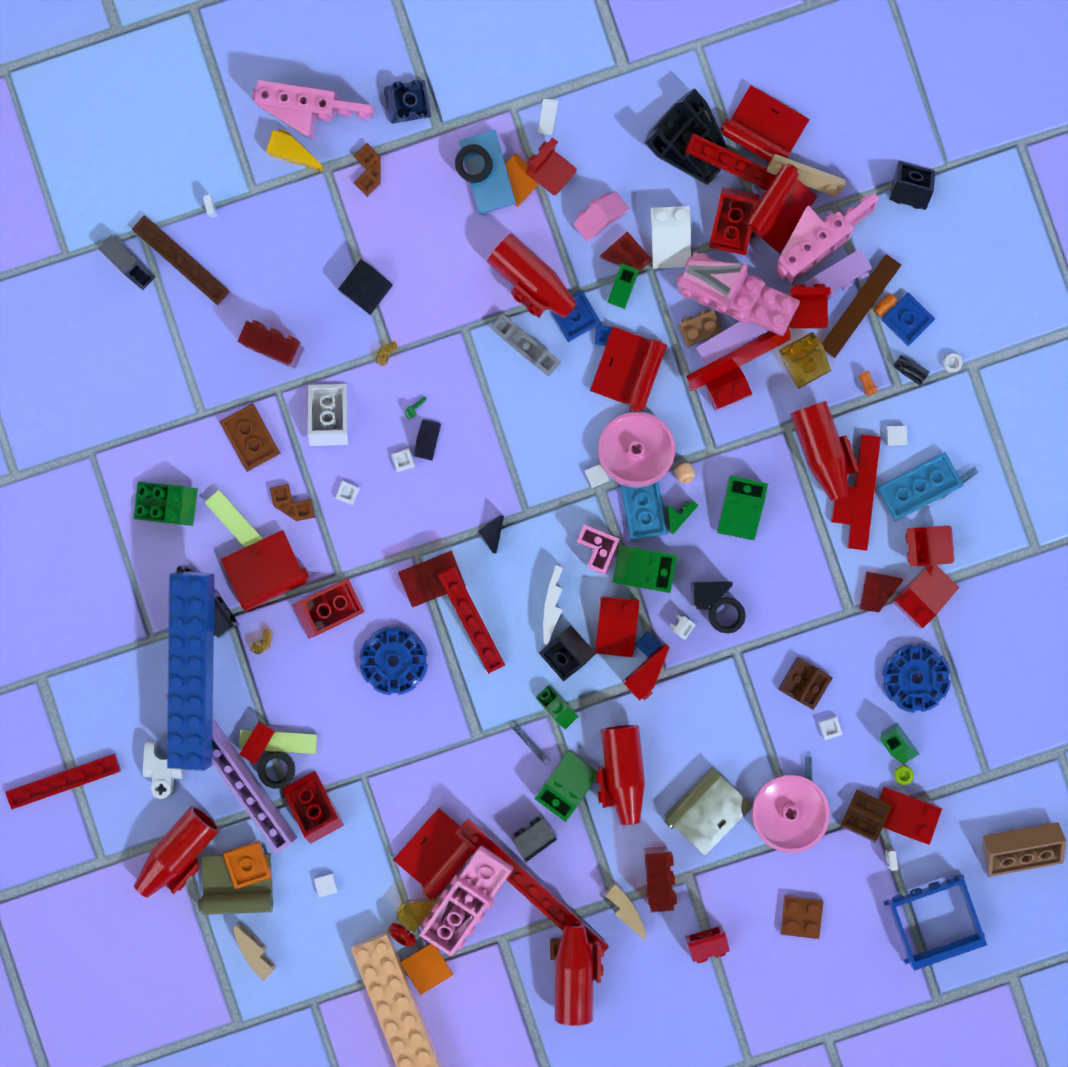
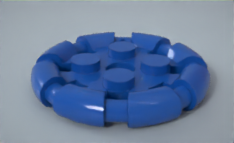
(405, 660)
(904, 678)

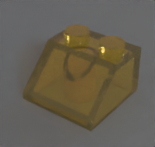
(805, 360)

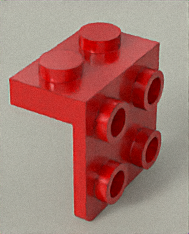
(550, 168)
(813, 306)
(930, 545)

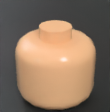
(684, 473)

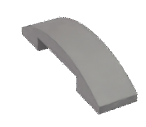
(525, 345)

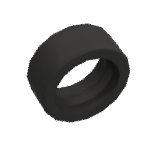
(473, 149)
(741, 615)
(276, 784)

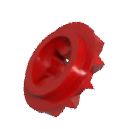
(402, 935)

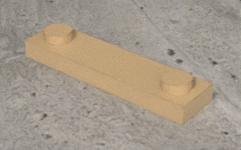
(810, 176)

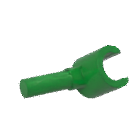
(410, 411)

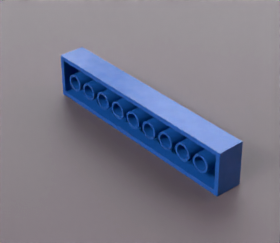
(190, 670)

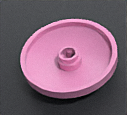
(636, 449)
(790, 813)

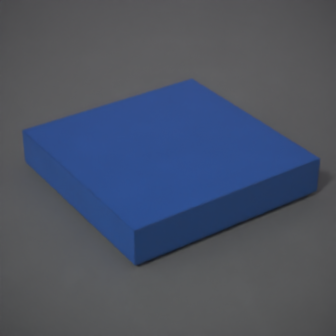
(907, 319)
(579, 320)

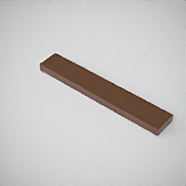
(180, 260)
(860, 305)

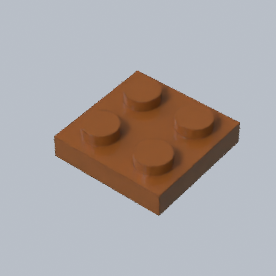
(801, 917)

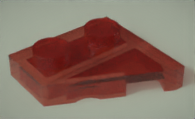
(628, 252)
(877, 591)

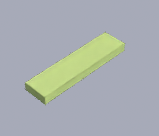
(233, 519)
(286, 742)

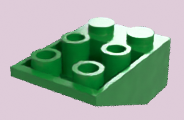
(165, 503)
(742, 507)
(644, 569)
(566, 786)

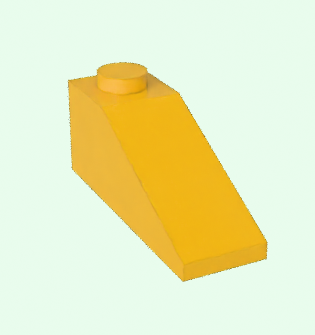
(288, 149)

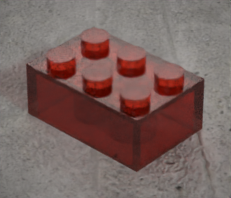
(271, 343)
(422, 580)
(660, 879)

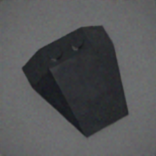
(674, 129)

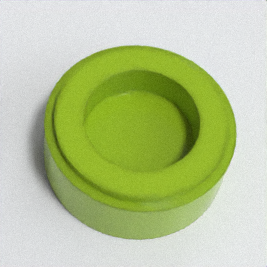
(903, 775)

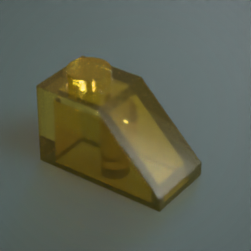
(414, 912)

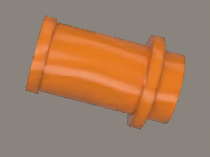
(888, 301)
(868, 383)

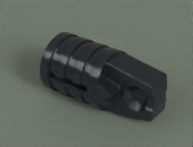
(911, 370)

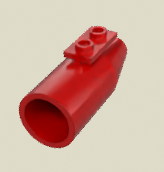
(533, 280)
(825, 452)
(623, 776)
(176, 854)
(575, 971)

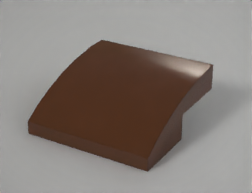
(805, 683)
(866, 816)

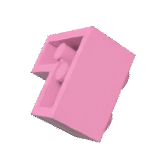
(600, 214)
(602, 545)

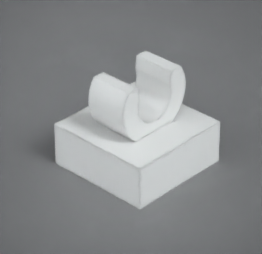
(684, 627)

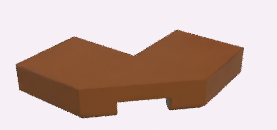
(372, 163)
(283, 501)

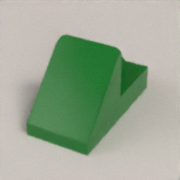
(675, 519)

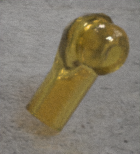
(384, 352)
(264, 644)

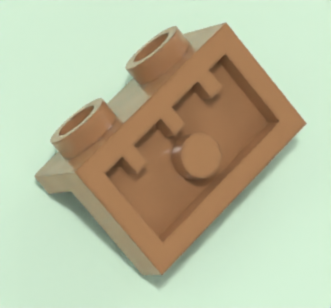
(700, 327)

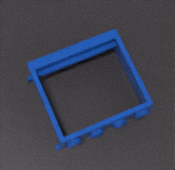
(945, 951)

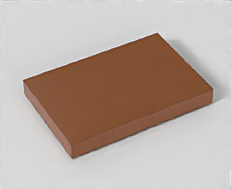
(250, 437)

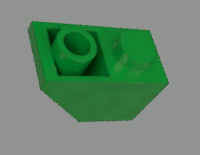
(623, 286)
(557, 707)
(898, 744)

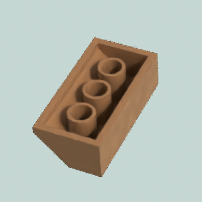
(1023, 849)

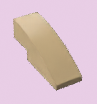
(625, 909)
(253, 952)

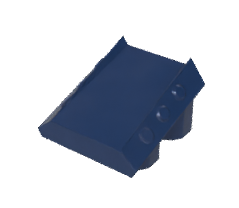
(407, 101)

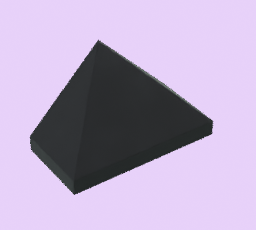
(427, 440)
(492, 532)

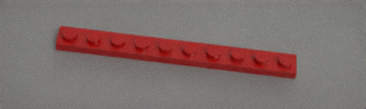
(524, 881)

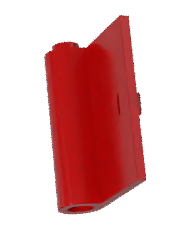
(764, 125)
(780, 208)
(631, 370)
(266, 573)
(439, 855)

